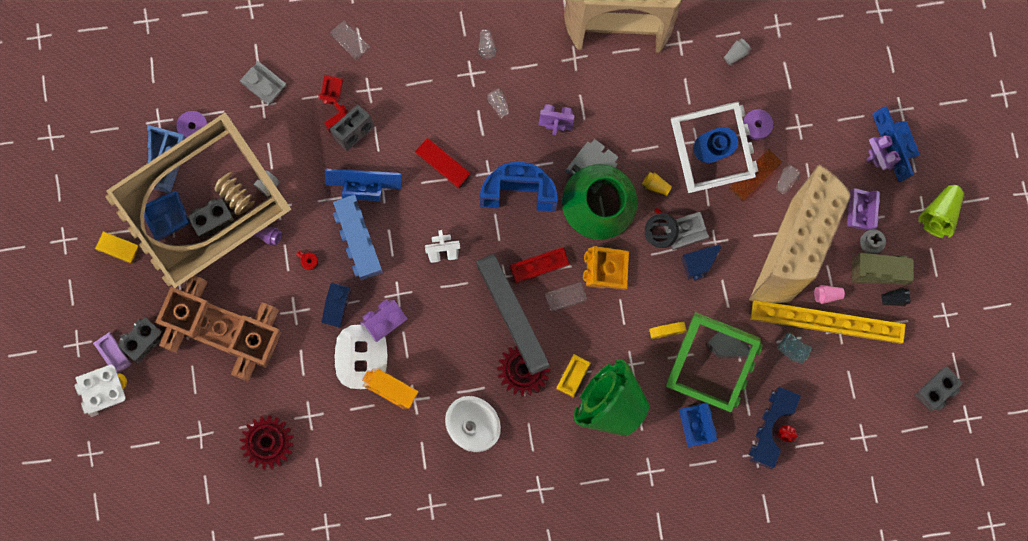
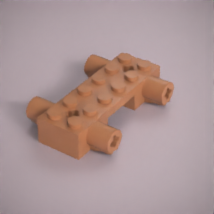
(218, 327)

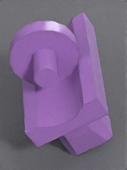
(556, 120)
(879, 154)

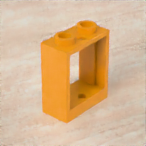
(389, 388)

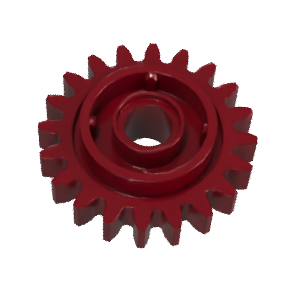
(515, 379)
(258, 433)

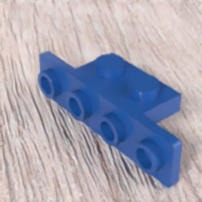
(902, 142)
(364, 184)

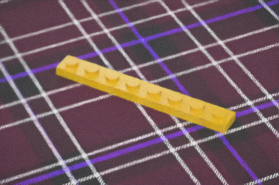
(827, 322)

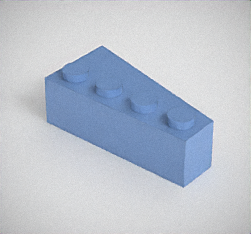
(357, 237)

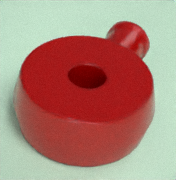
(305, 257)

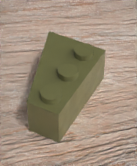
(882, 269)

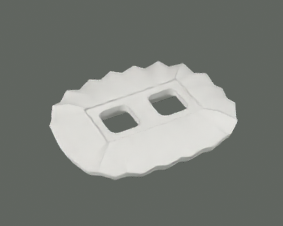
(346, 356)

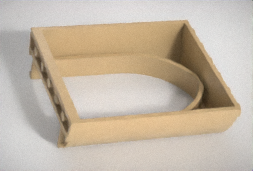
(591, 16)
(802, 238)
(185, 261)

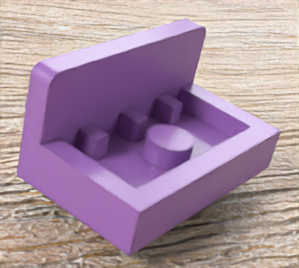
(863, 209)
(383, 319)

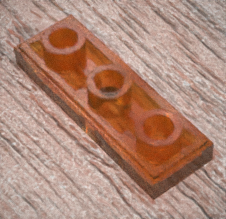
(766, 165)

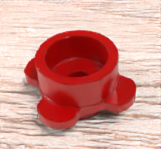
(787, 433)

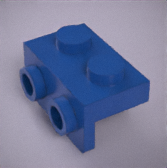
(698, 425)

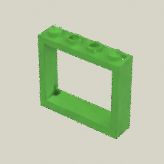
(684, 349)

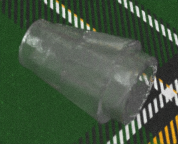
(486, 45)
(498, 102)
(787, 179)

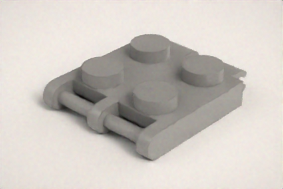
(591, 155)

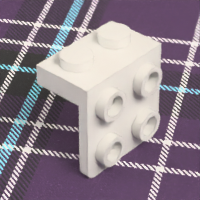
(99, 389)

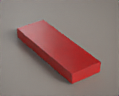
(442, 163)
(539, 265)

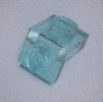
(794, 348)

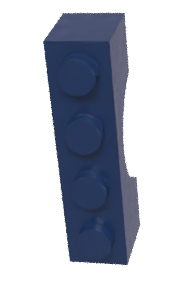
(765, 450)

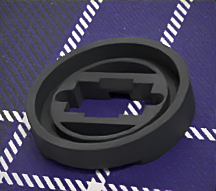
(672, 236)

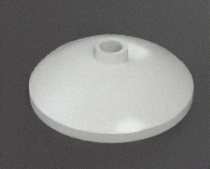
(480, 420)

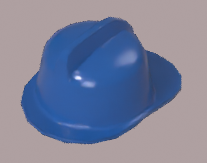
(715, 144)

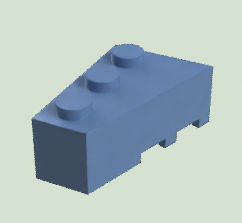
(159, 142)

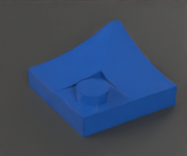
(165, 215)

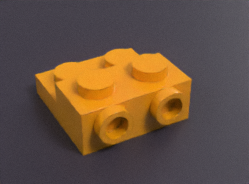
(606, 268)

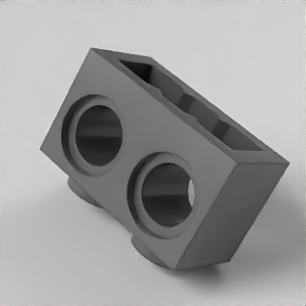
(352, 127)
(213, 222)
(145, 343)
(936, 386)

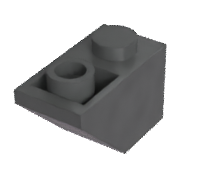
(728, 347)

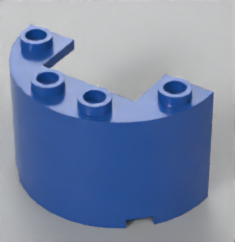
(523, 178)

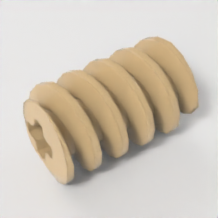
(233, 195)

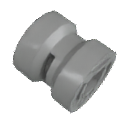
(260, 186)

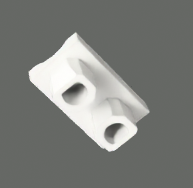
(434, 249)

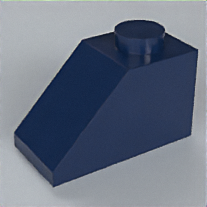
(699, 262)
(336, 304)

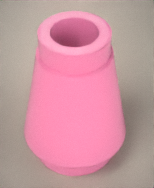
(828, 294)

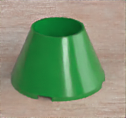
(578, 212)
(612, 401)

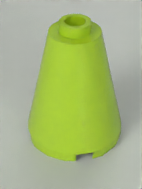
(943, 212)

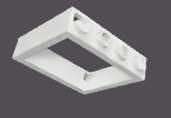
(747, 147)

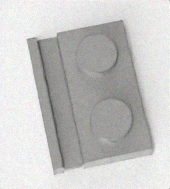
(263, 83)
(690, 230)

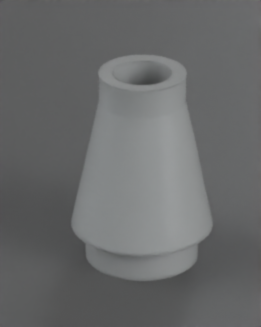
(737, 51)

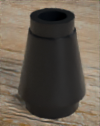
(896, 298)

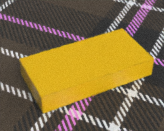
(117, 247)
(573, 375)

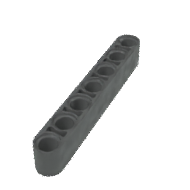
(512, 314)

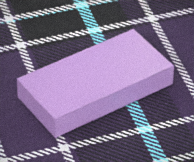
(112, 352)

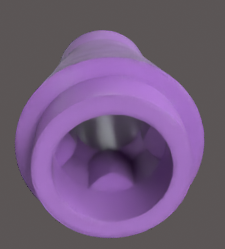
(270, 235)

